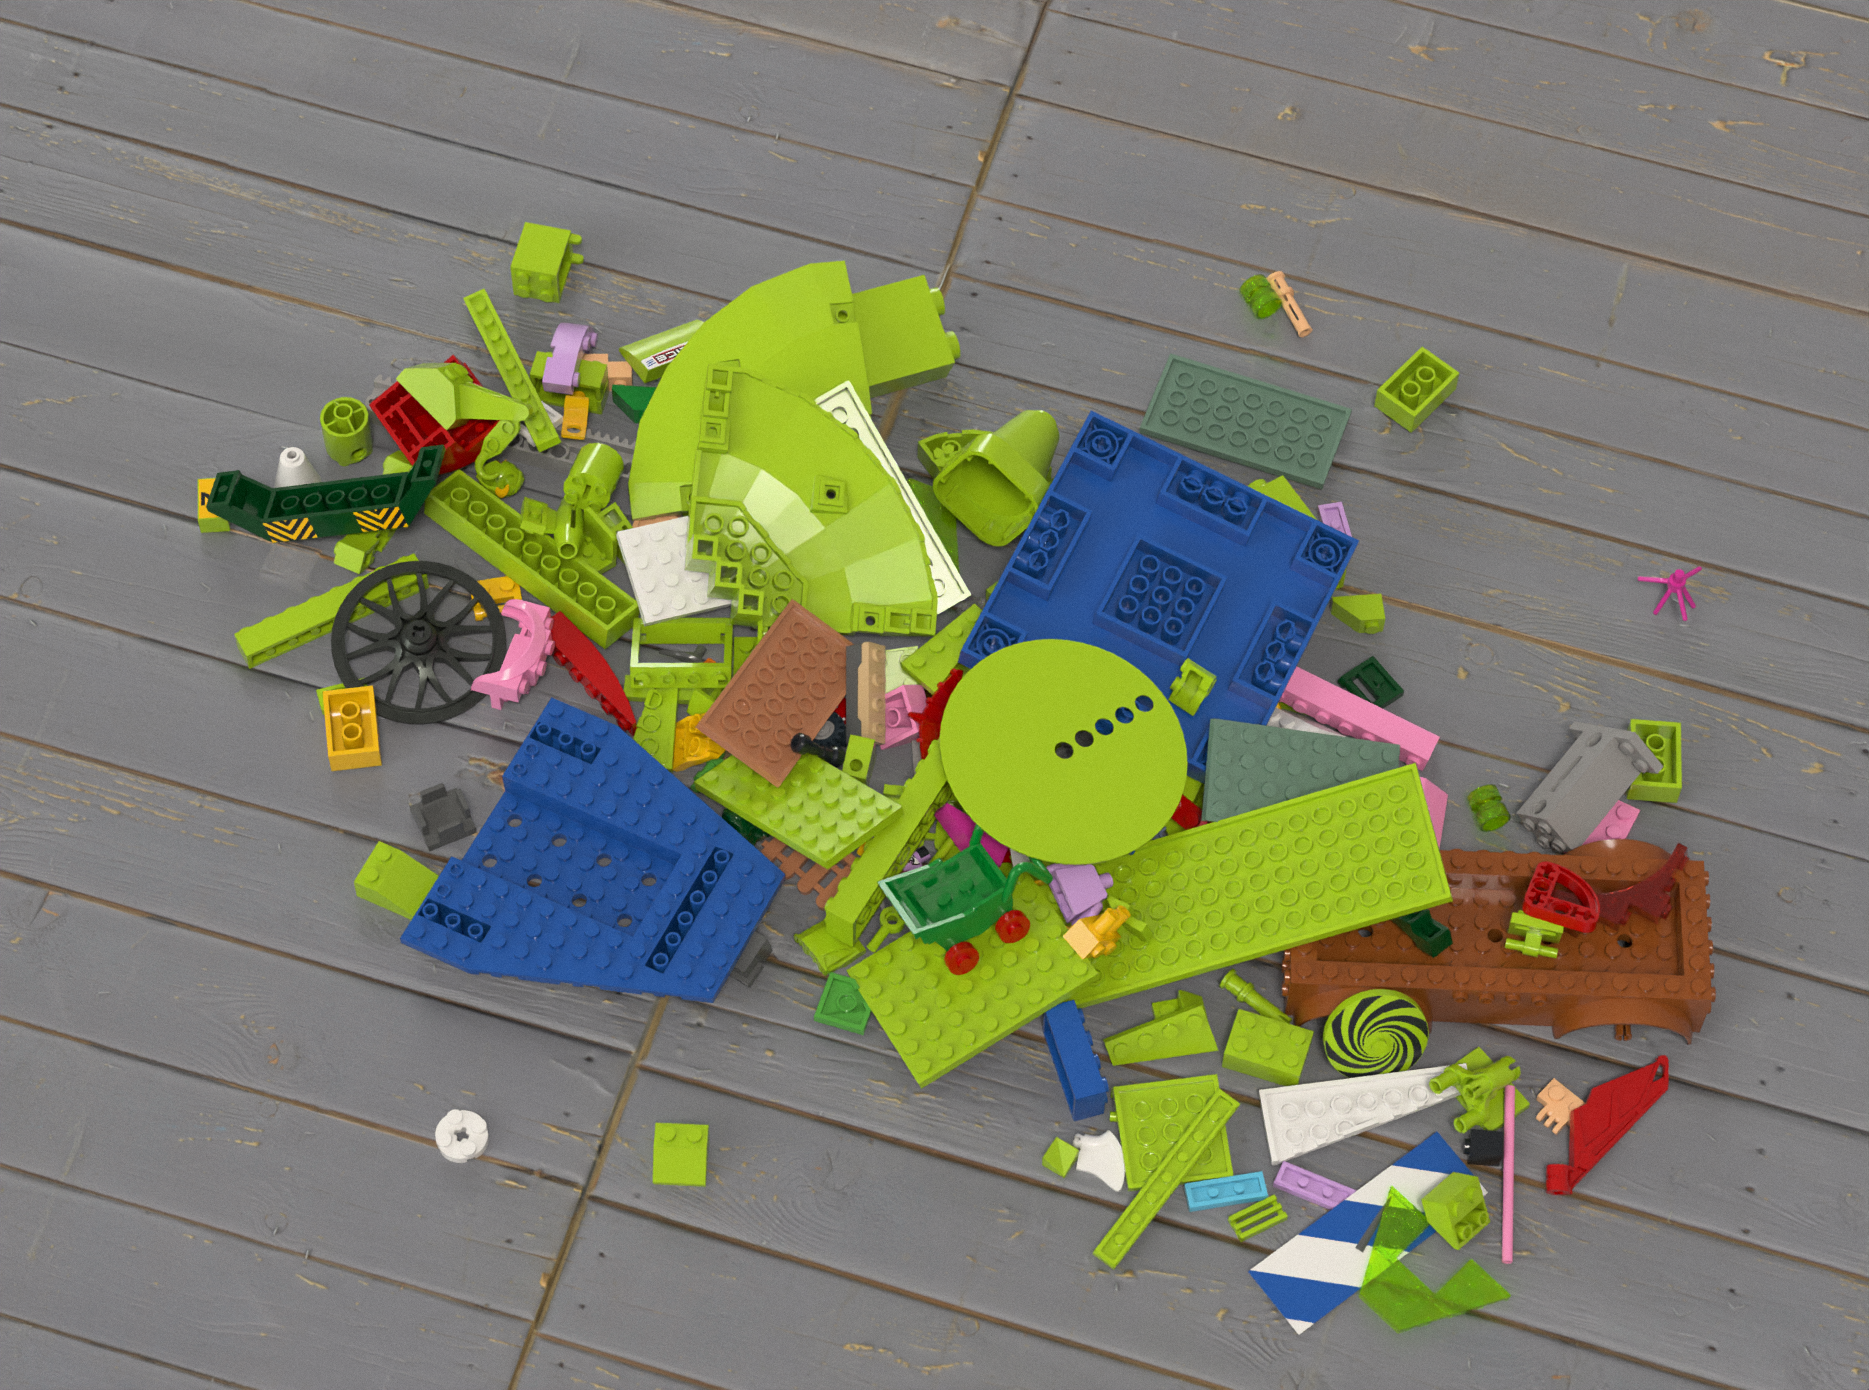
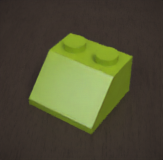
(680, 1154)

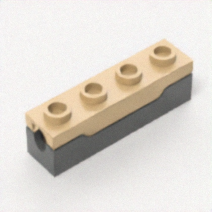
(865, 691)

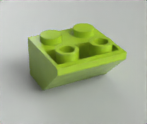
(1457, 1209)

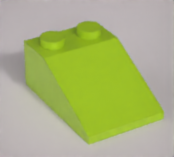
(394, 880)

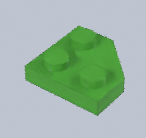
(843, 1005)

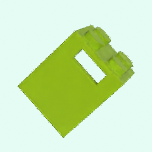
(543, 262)

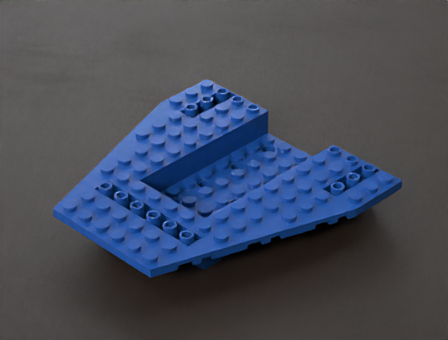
(613, 802)

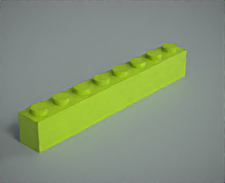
(316, 617)

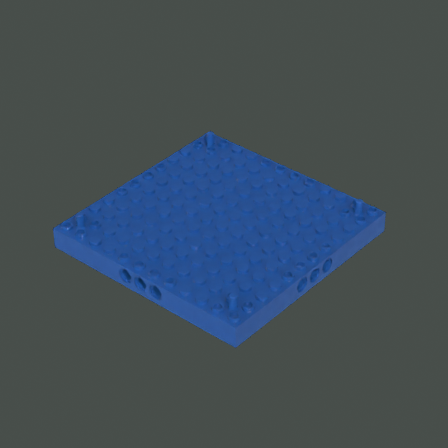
(1163, 569)

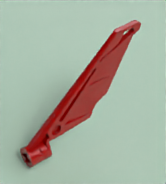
(1604, 1120)

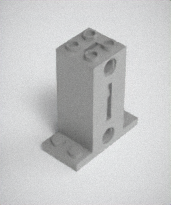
(1585, 785)

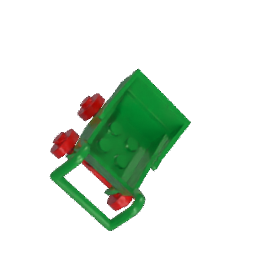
(961, 900)

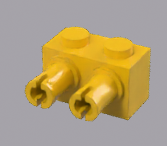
(1097, 934)

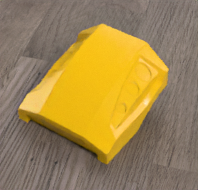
(692, 745)

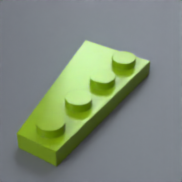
(941, 653)
(658, 725)

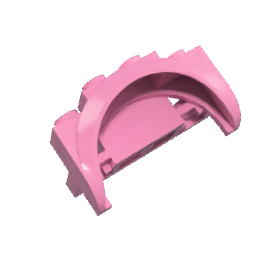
(524, 657)

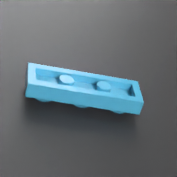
(1225, 1191)

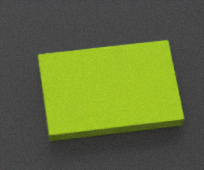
(1479, 1059)

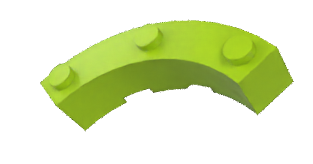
(357, 550)

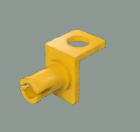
(575, 415)

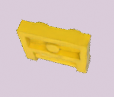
(501, 591)

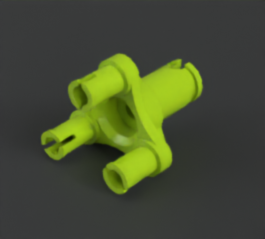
(1476, 1088)

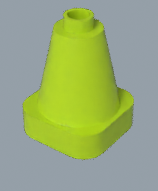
(1000, 477)

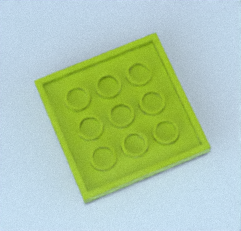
(1156, 1117)

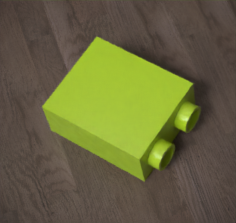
(903, 335)

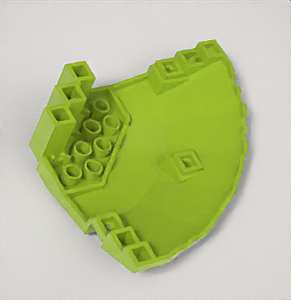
(774, 328)
(775, 535)

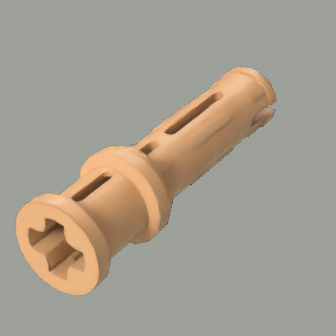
(1286, 294)

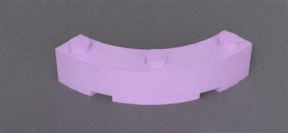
(569, 346)

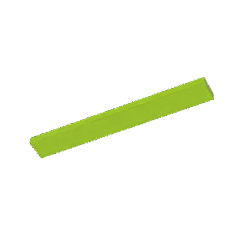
(1166, 1179)

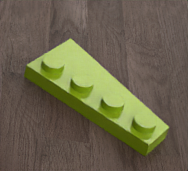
(1165, 1037)

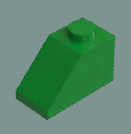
(632, 400)

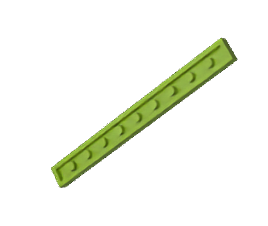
(511, 368)

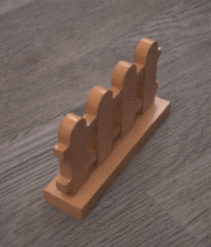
(810, 880)

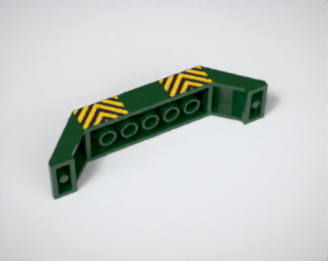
(328, 506)

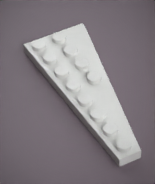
(1326, 1112)

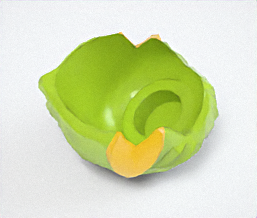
(507, 483)

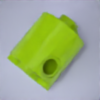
(346, 430)
(593, 476)

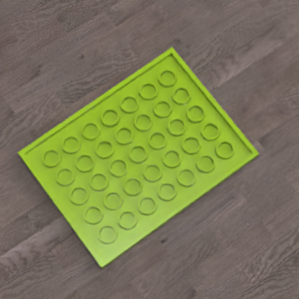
(949, 1018)

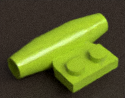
(565, 524)

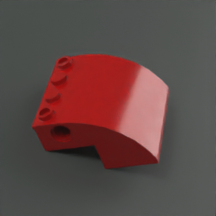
(415, 427)

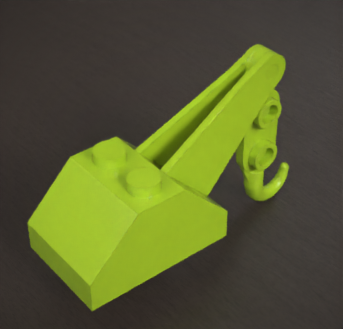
(454, 400)

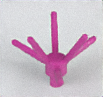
(1675, 584)

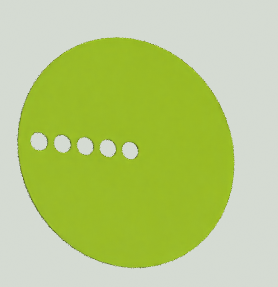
(1072, 810)

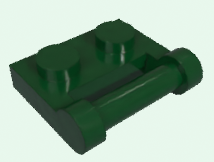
(1375, 680)

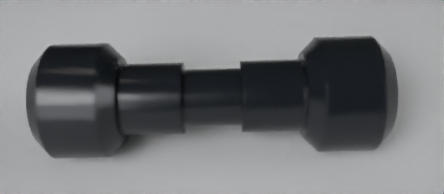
(803, 744)

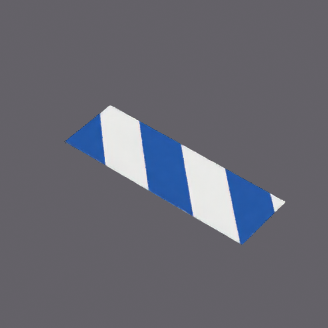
(1321, 1262)

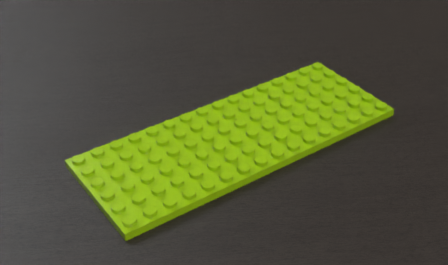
(1272, 882)

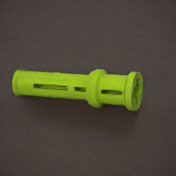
(1246, 993)

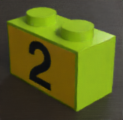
(208, 521)

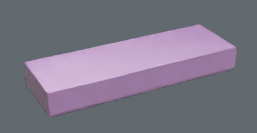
(1311, 1186)

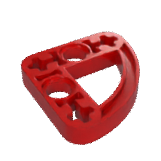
(1585, 916)

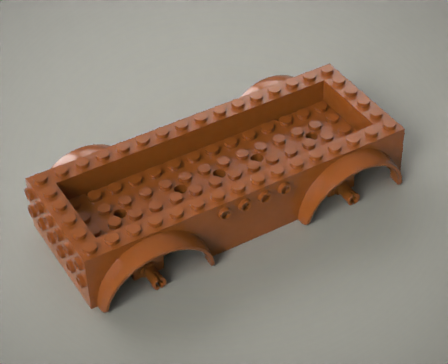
(1477, 980)

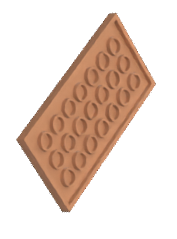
(780, 691)

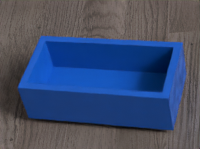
(1075, 1061)

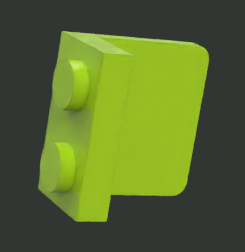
(598, 543)

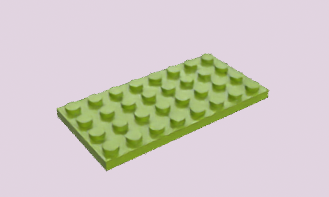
(812, 810)

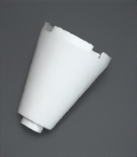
(295, 469)

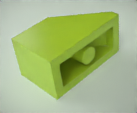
(1360, 612)

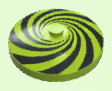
(1375, 1034)

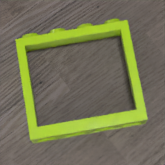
(682, 674)

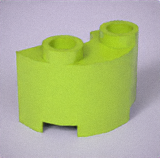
(1192, 687)

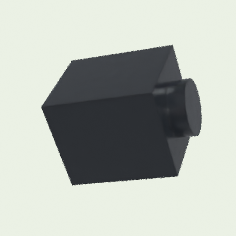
(1484, 1147)

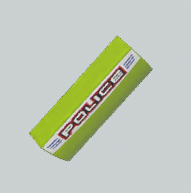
(653, 354)

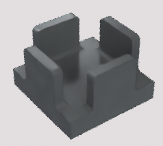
(442, 816)

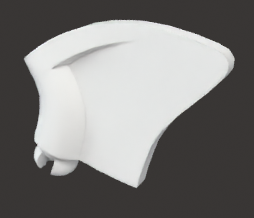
(1101, 1157)

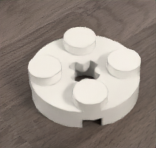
(458, 1122)

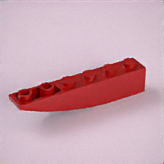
(591, 669)

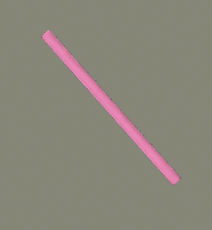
(1508, 1174)

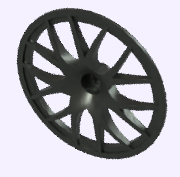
(418, 651)

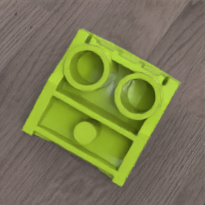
(826, 950)

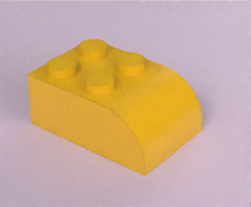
(352, 728)

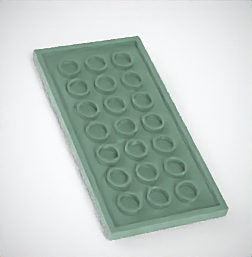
(1246, 421)
(1268, 765)

